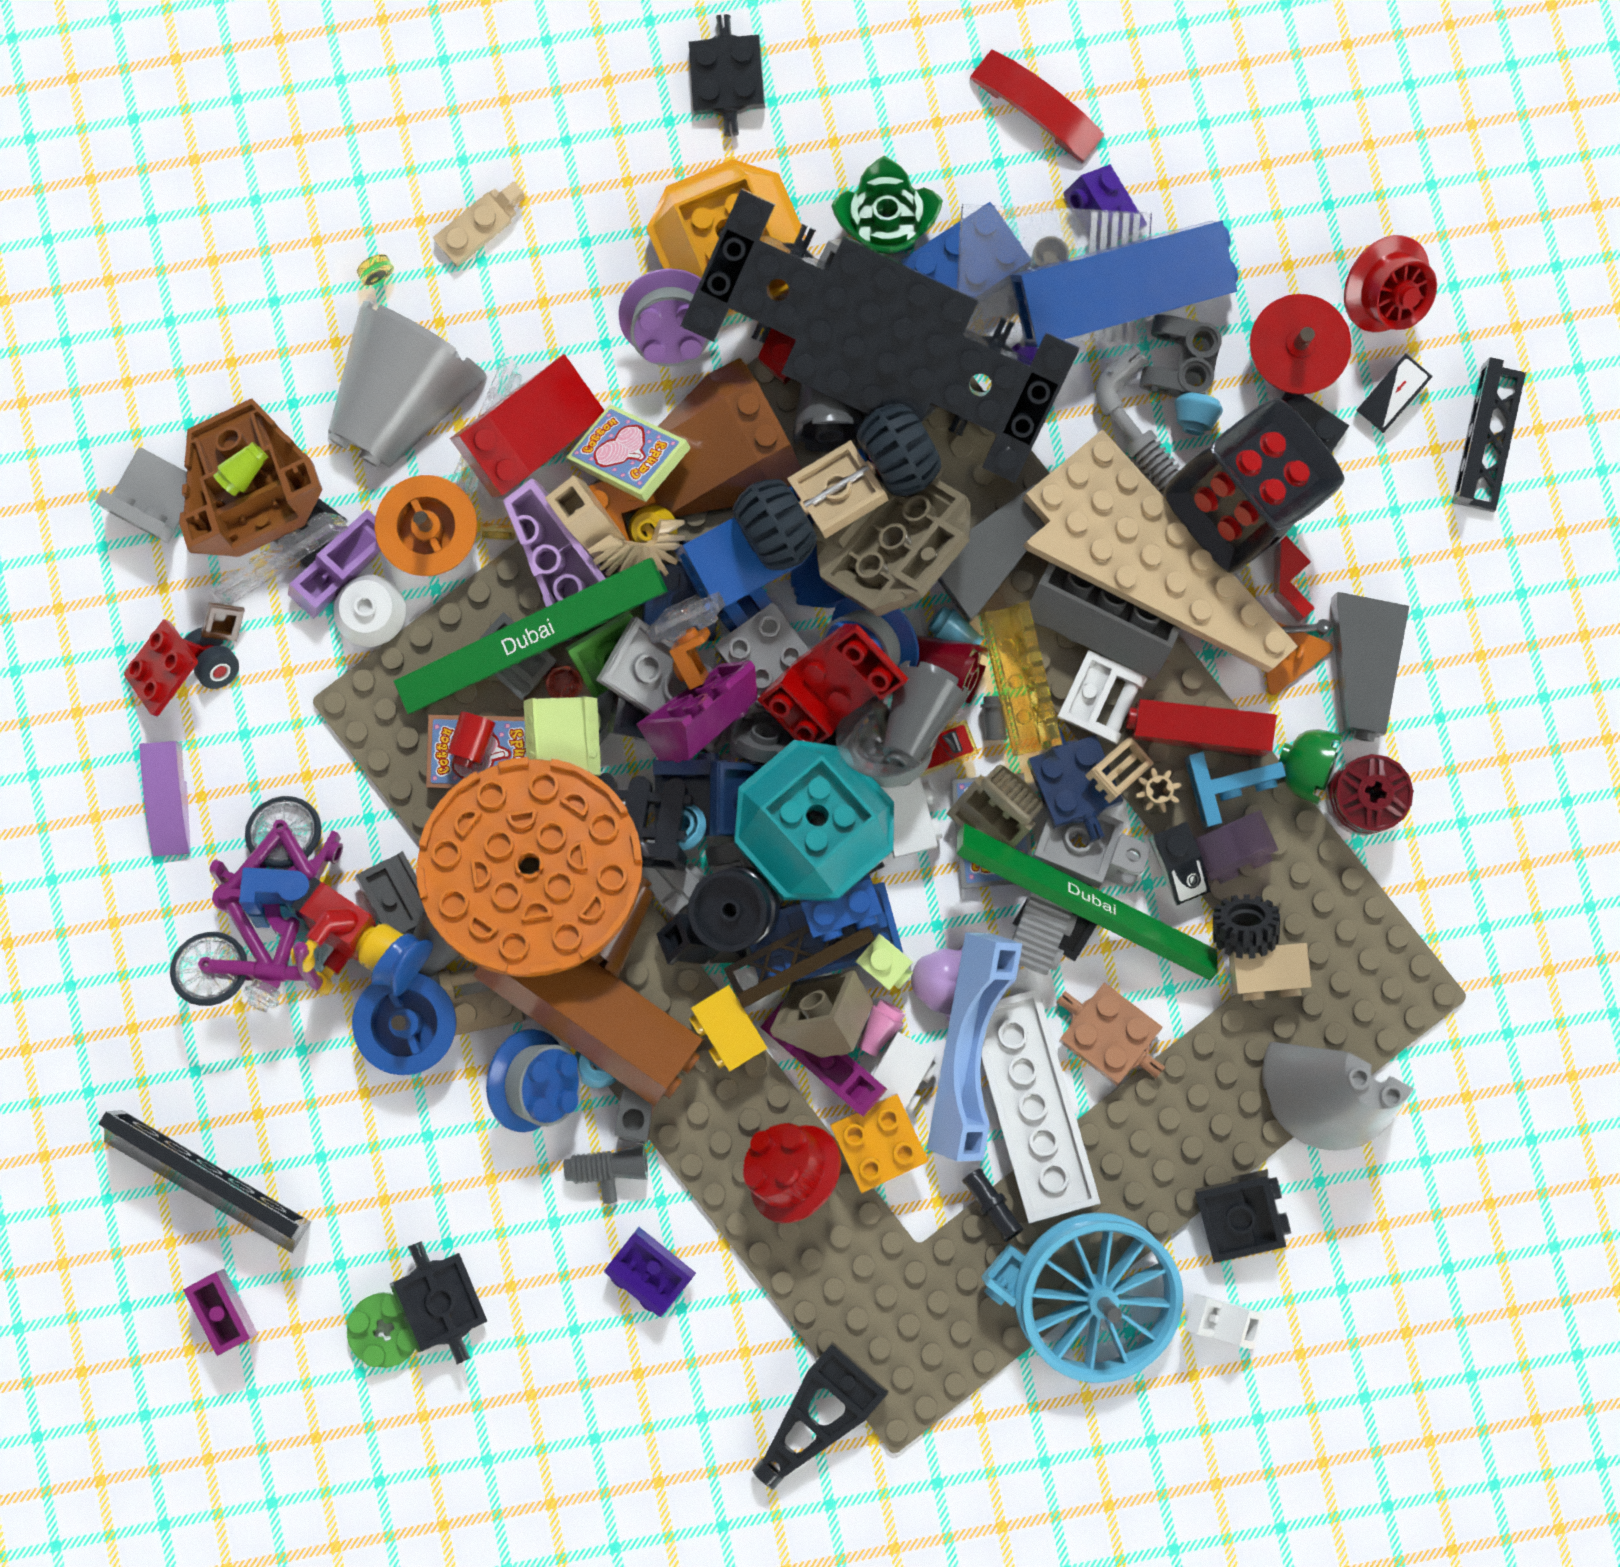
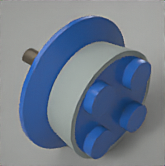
(889, 631)
(532, 1082)

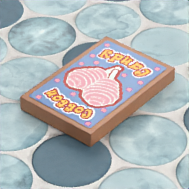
(505, 743)

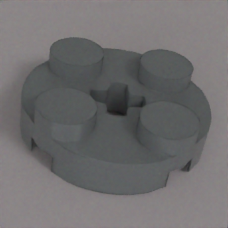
(757, 738)

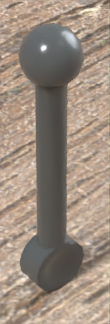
(1321, 627)

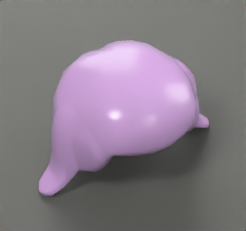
(936, 979)

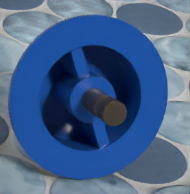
(406, 1030)

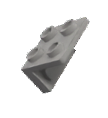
(148, 495)
(767, 642)

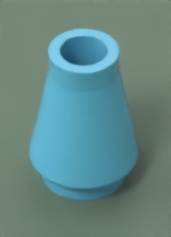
(952, 626)

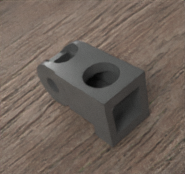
(633, 1118)

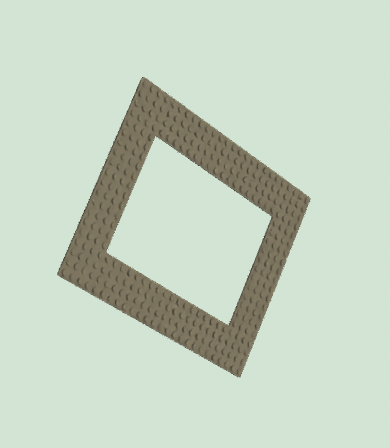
(851, 1268)

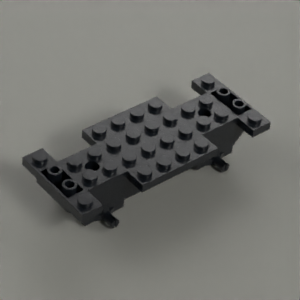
(879, 333)

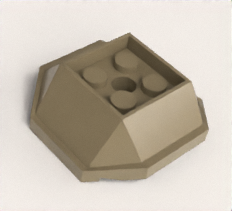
(885, 576)

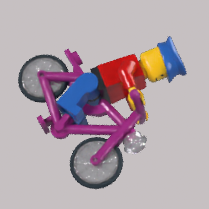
(284, 835)

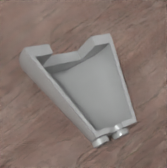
(396, 385)
(1329, 1096)

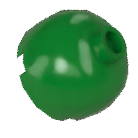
(1309, 762)

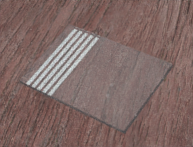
(1016, 239)

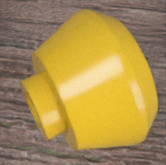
(642, 521)

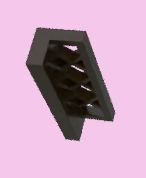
(795, 971)

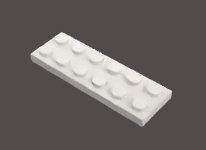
(1036, 1110)

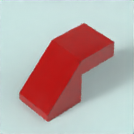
(1288, 564)

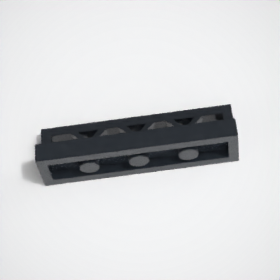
(1479, 430)

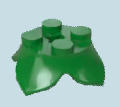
(888, 191)

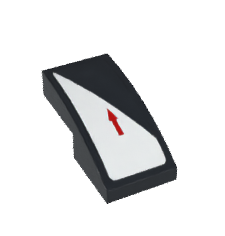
(1394, 393)

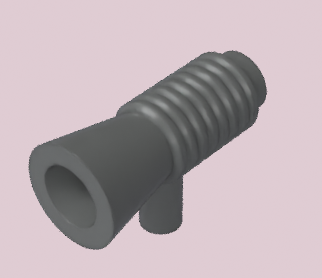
(605, 1167)

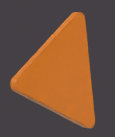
(1307, 654)

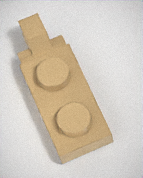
(479, 223)

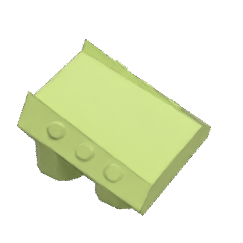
(564, 731)

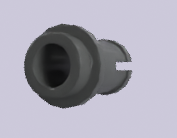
(993, 719)

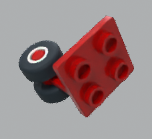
(169, 660)

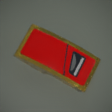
(953, 746)

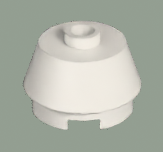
(369, 610)

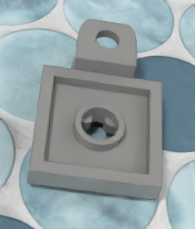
(1098, 859)

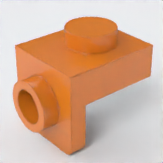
(686, 659)

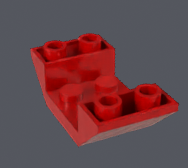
(830, 684)

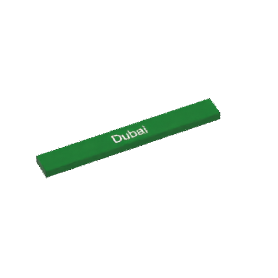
(531, 635)
(1086, 902)

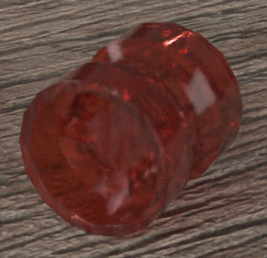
(565, 687)

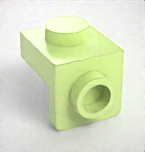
(885, 963)

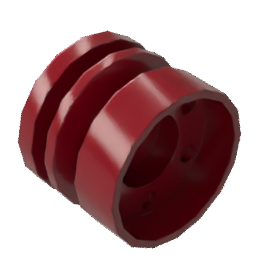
(1350, 804)

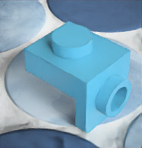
(1002, 1276)

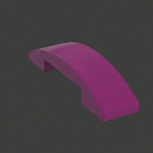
(838, 1072)

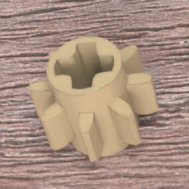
(1147, 792)

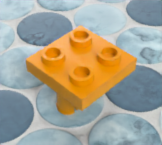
(879, 1143)

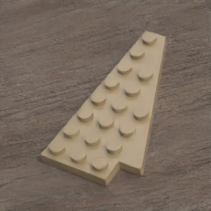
(1126, 539)

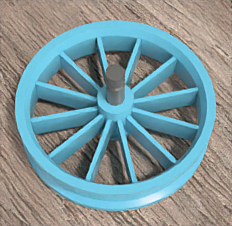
(1099, 1298)

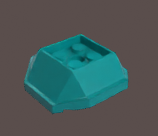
(807, 858)

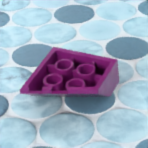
(700, 714)

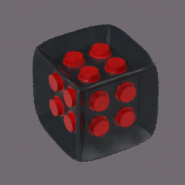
(1254, 484)

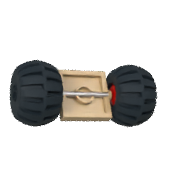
(837, 487)

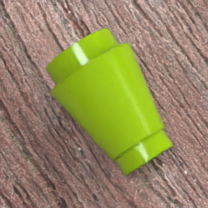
(240, 469)

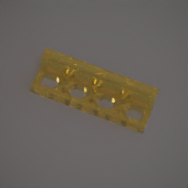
(1021, 679)

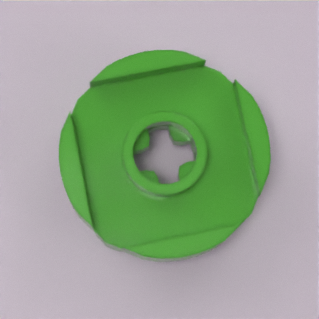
(361, 1332)

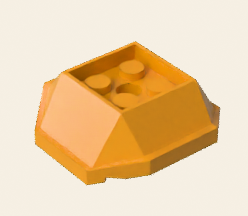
(699, 206)

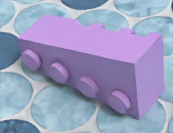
(552, 551)

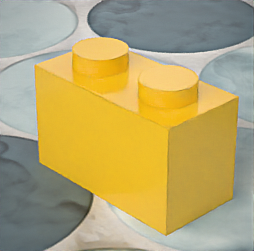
(728, 1029)

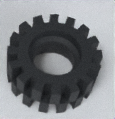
(1246, 926)

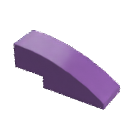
(336, 566)
(165, 798)

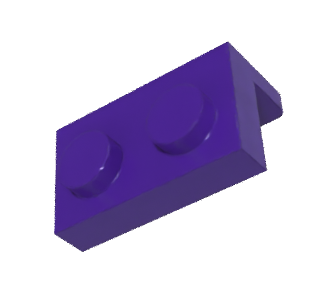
(1099, 191)
(649, 1272)

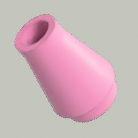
(880, 1027)

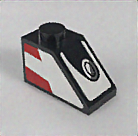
(1180, 863)

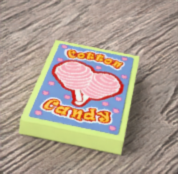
(628, 452)

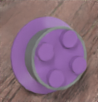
(653, 314)

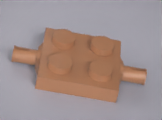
(1110, 1034)

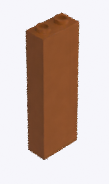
(605, 1024)

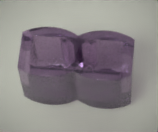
(1235, 846)

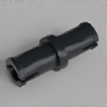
(992, 1205)

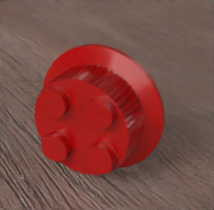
(791, 1171)

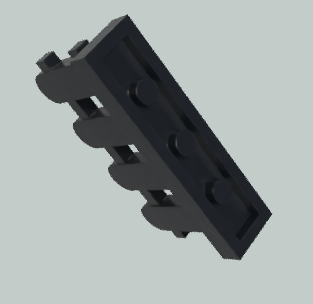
(665, 850)

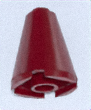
(957, 658)

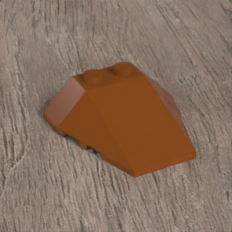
(731, 443)
(272, 504)

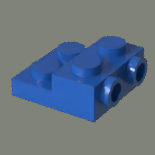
(856, 906)

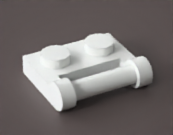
(1091, 691)

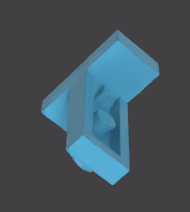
(1226, 787)

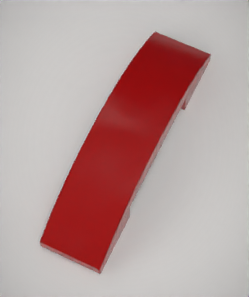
(1038, 102)

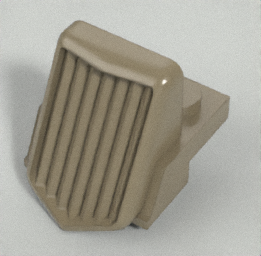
(998, 806)

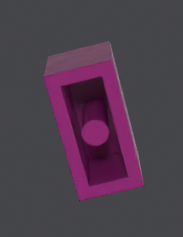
(220, 1311)

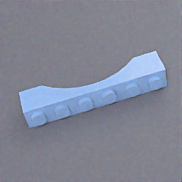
(959, 1116)

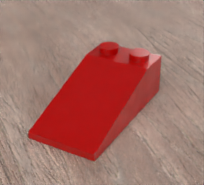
(528, 426)

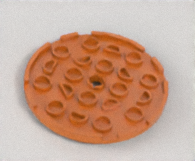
(537, 919)

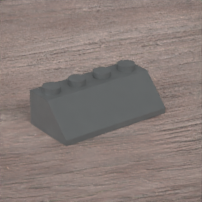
(1102, 621)

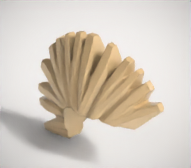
(624, 553)

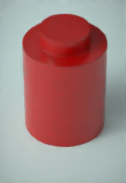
(470, 740)

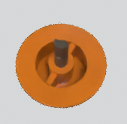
(425, 525)

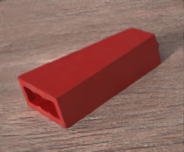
(1203, 727)

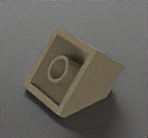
(824, 1014)

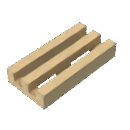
(1105, 782)

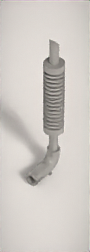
(1142, 445)

